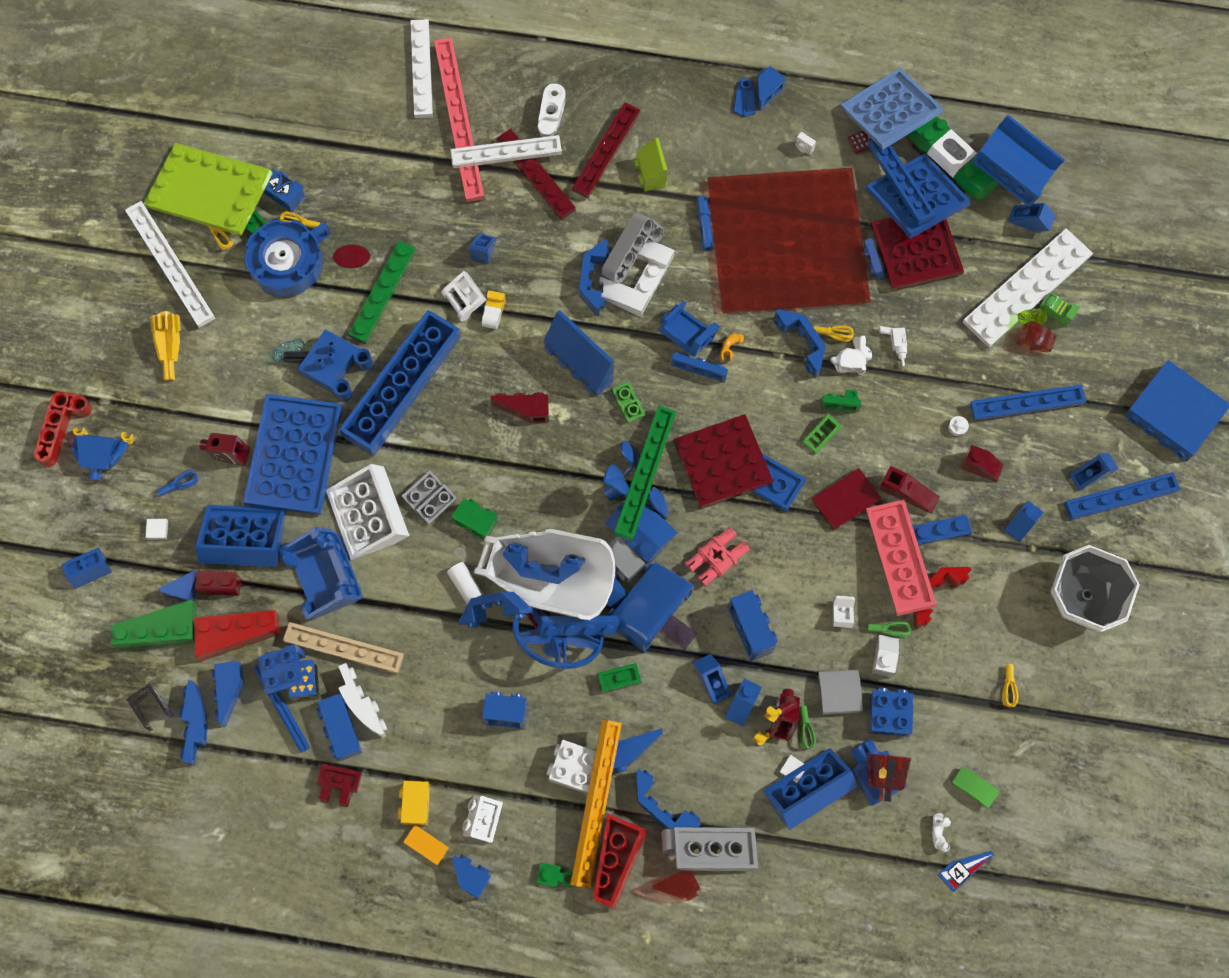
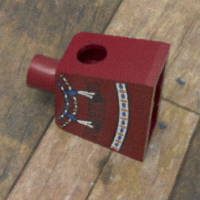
(226, 448)

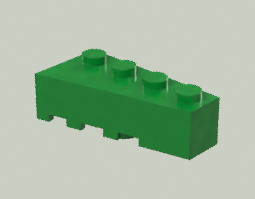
(157, 629)

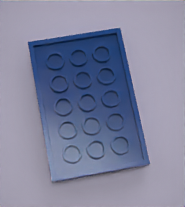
(293, 454)

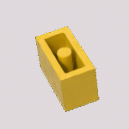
(414, 803)

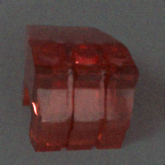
(1036, 337)

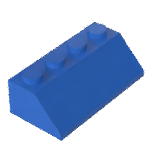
(821, 784)

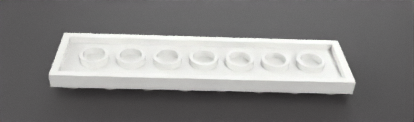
(1027, 287)

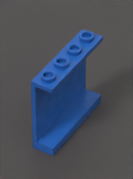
(1018, 160)
(1177, 410)

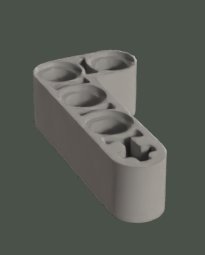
(630, 245)

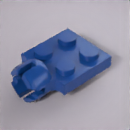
(861, 770)

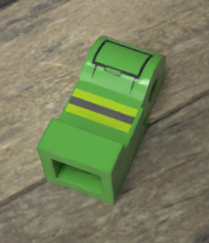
(1059, 309)

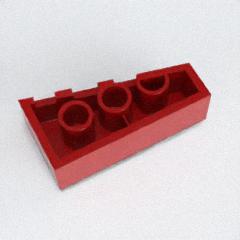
(228, 632)

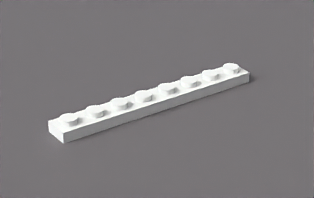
(170, 264)

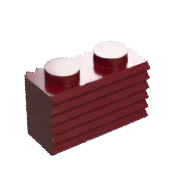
(218, 583)

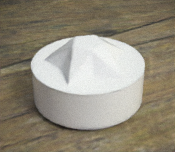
(958, 426)

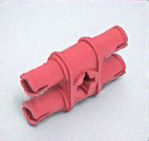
(717, 565)

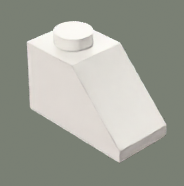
(886, 656)

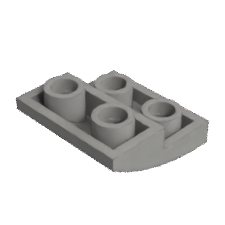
(429, 497)
(840, 692)

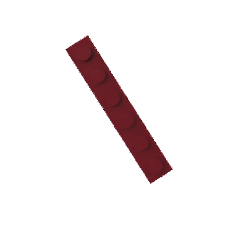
(606, 150)
(541, 181)

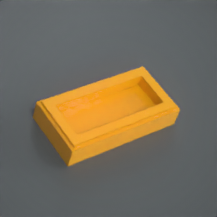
(426, 845)

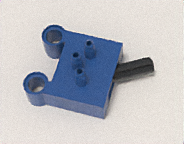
(329, 363)

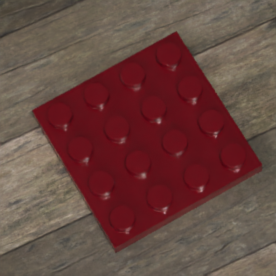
(919, 259)
(723, 461)

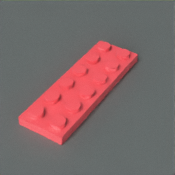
(901, 558)

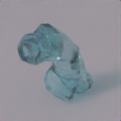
(293, 345)

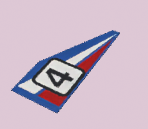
(960, 870)

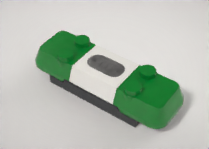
(952, 157)

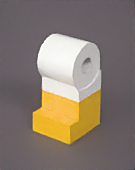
(493, 309)

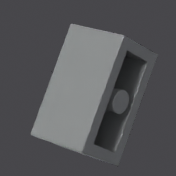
(627, 562)

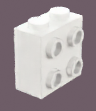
(572, 766)

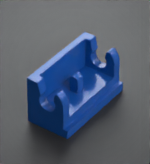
(86, 568)

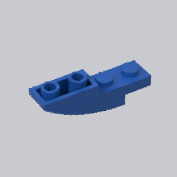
(195, 716)

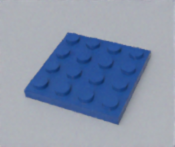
(934, 184)

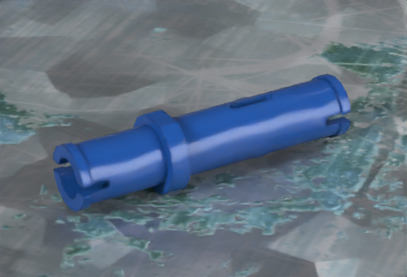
(704, 222)

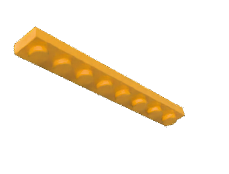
(596, 803)

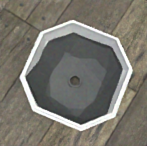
(1105, 579)

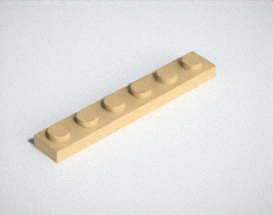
(343, 648)

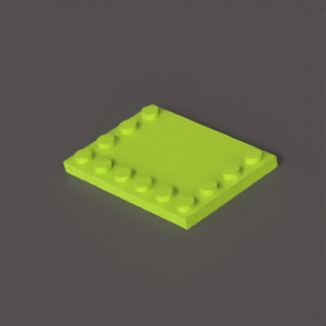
(208, 188)

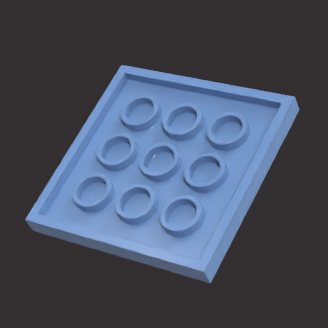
(891, 108)

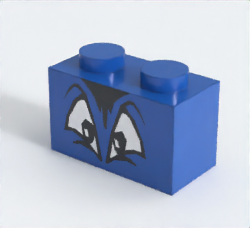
(284, 191)

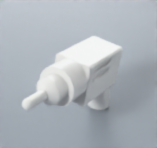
(898, 340)

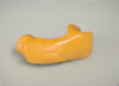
(730, 340)

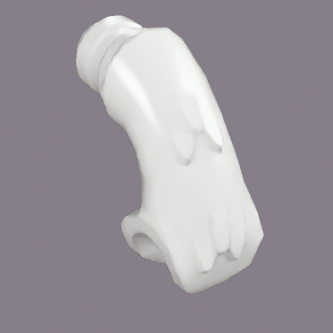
(937, 831)

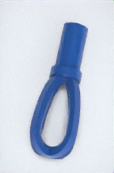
(172, 485)

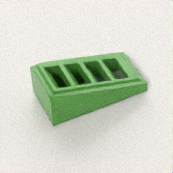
(828, 418)

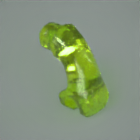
(1038, 315)

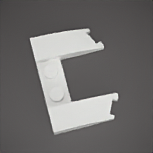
(637, 299)

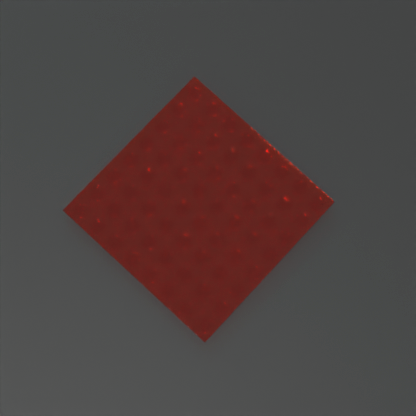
(788, 240)

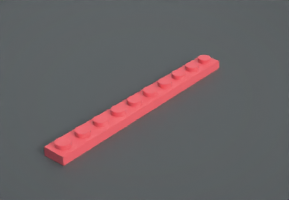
(458, 115)

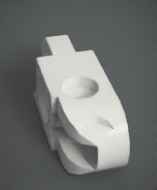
(550, 122)

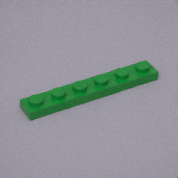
(382, 292)

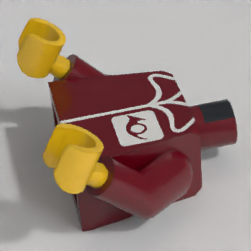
(783, 718)

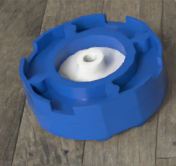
(283, 258)

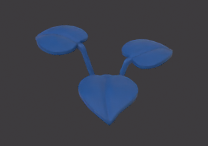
(618, 487)

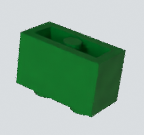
(474, 518)

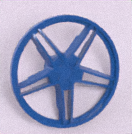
(555, 645)

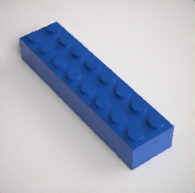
(400, 383)

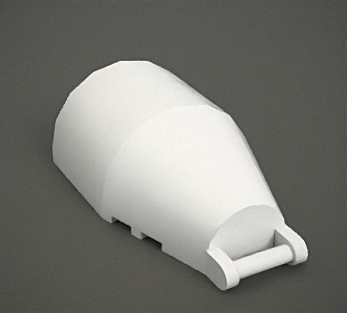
(578, 596)

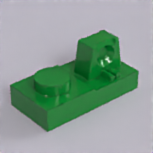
(848, 403)

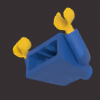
(98, 451)

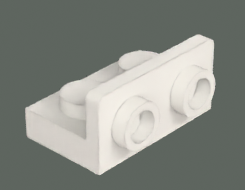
(482, 818)

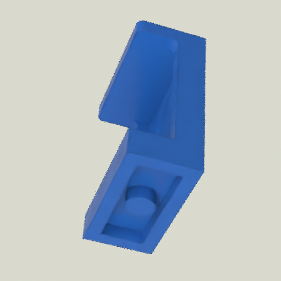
(687, 330)

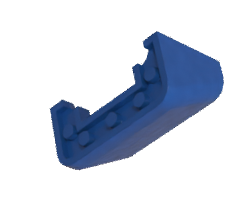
(322, 571)
(651, 605)

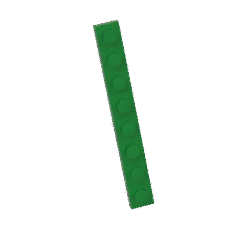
(644, 473)

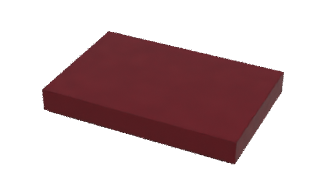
(846, 499)

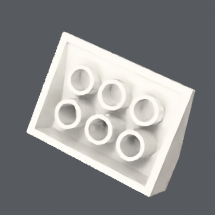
(367, 511)

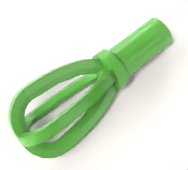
(884, 628)
(806, 722)

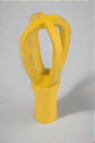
(309, 224)
(214, 231)
(830, 332)
(1010, 680)

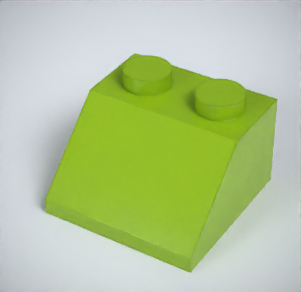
(651, 166)

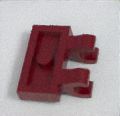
(339, 779)

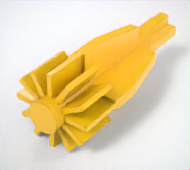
(166, 341)

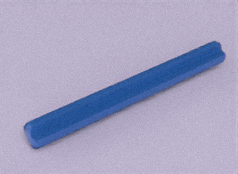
(286, 717)

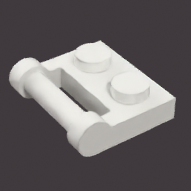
(467, 291)

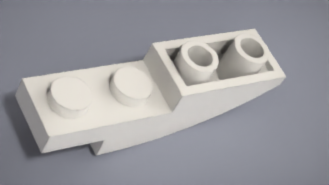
(363, 708)

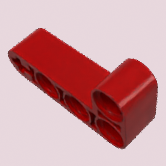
(48, 456)

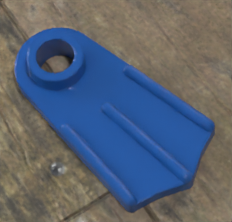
(745, 99)

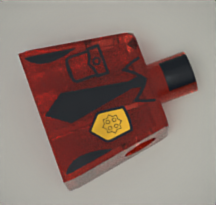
(887, 773)

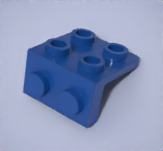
(281, 669)

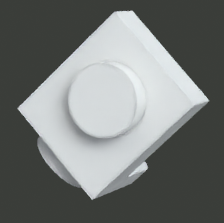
(843, 611)

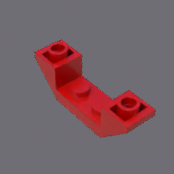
(954, 576)

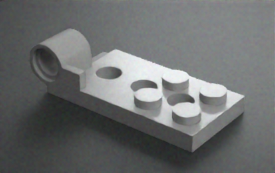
(678, 842)

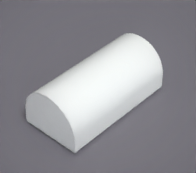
(464, 582)

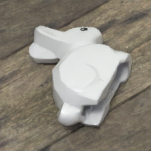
(853, 359)

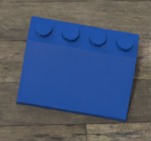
(579, 354)
(240, 536)

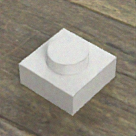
(805, 143)

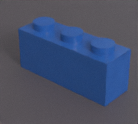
(339, 727)

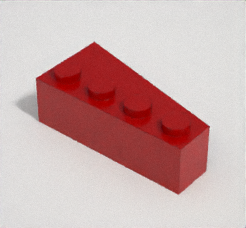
(618, 855)

